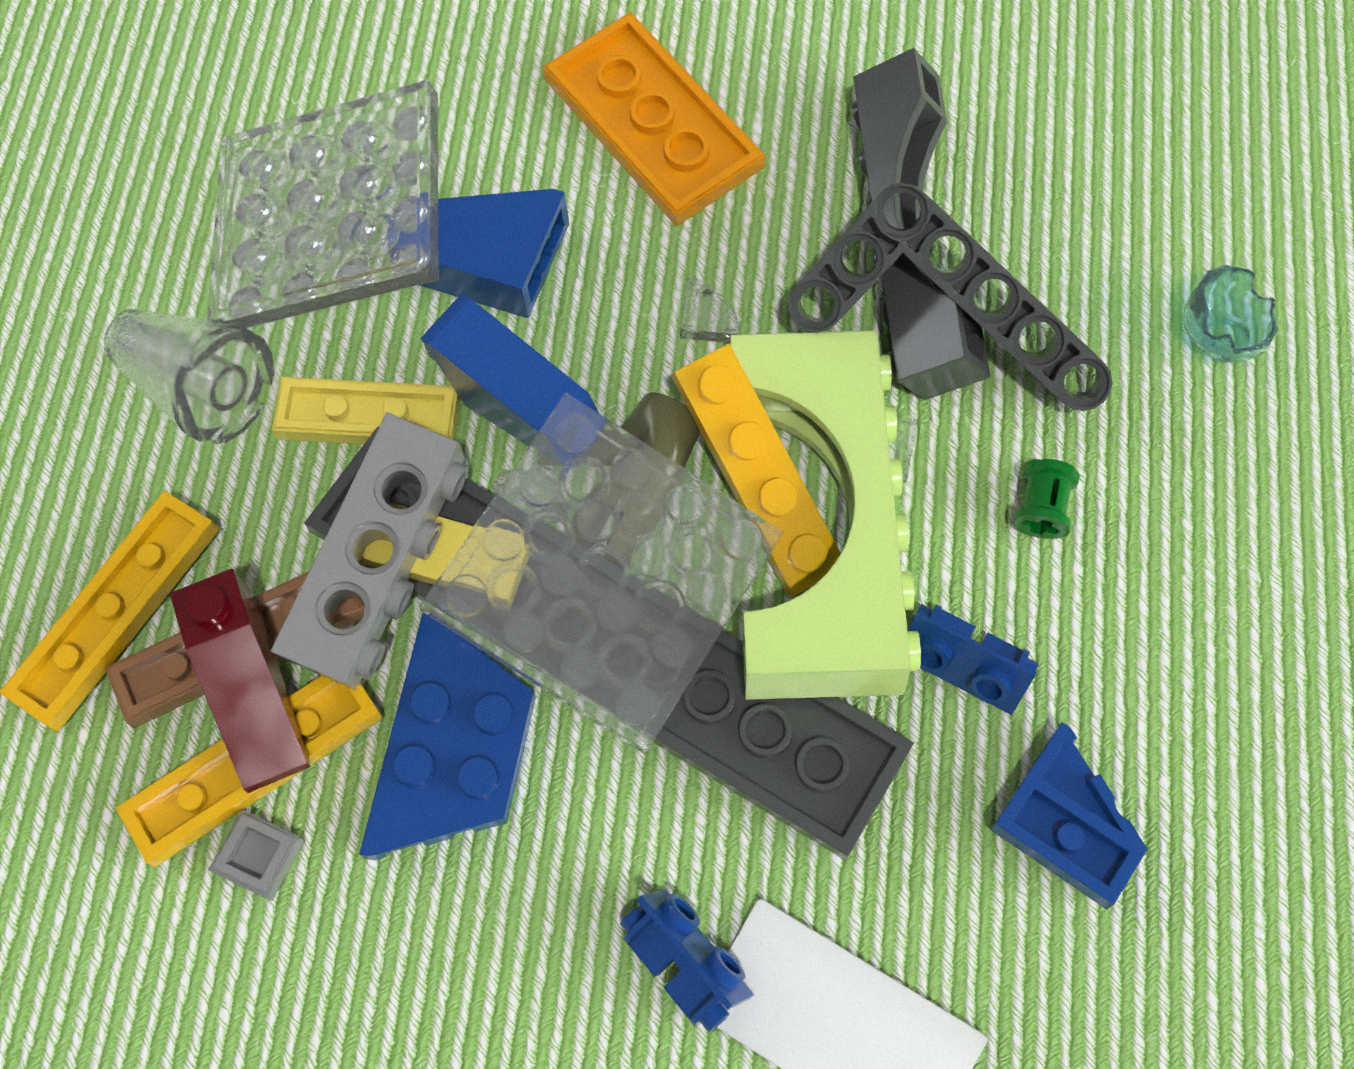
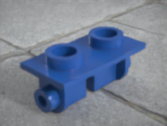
(988, 670)
(707, 972)

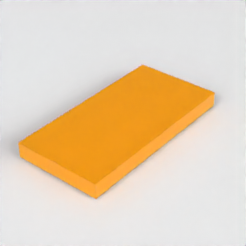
(654, 118)

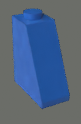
(499, 246)
(497, 370)

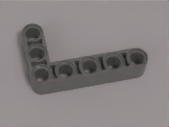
(960, 284)

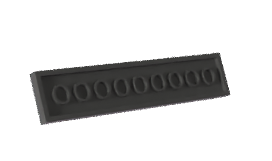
(795, 758)

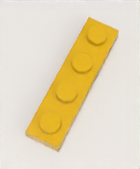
(757, 466)
(109, 611)
(207, 787)

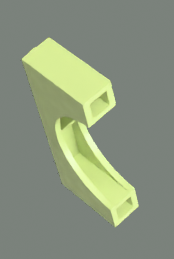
(852, 624)

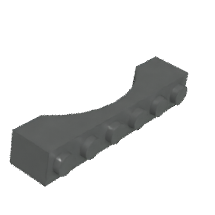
(900, 123)

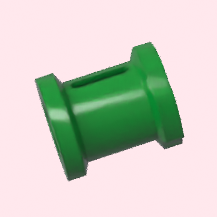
(1046, 498)

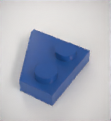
(1071, 823)

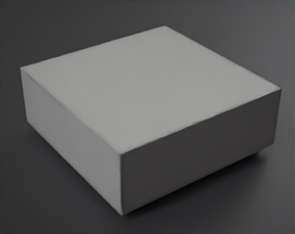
(256, 855)

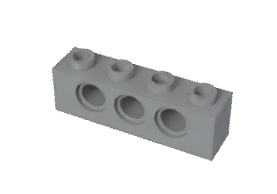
(396, 456)

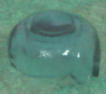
(1229, 317)

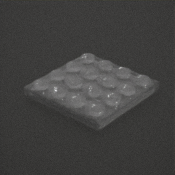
(327, 208)
(602, 572)

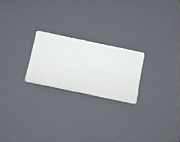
(833, 1009)

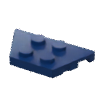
(449, 747)

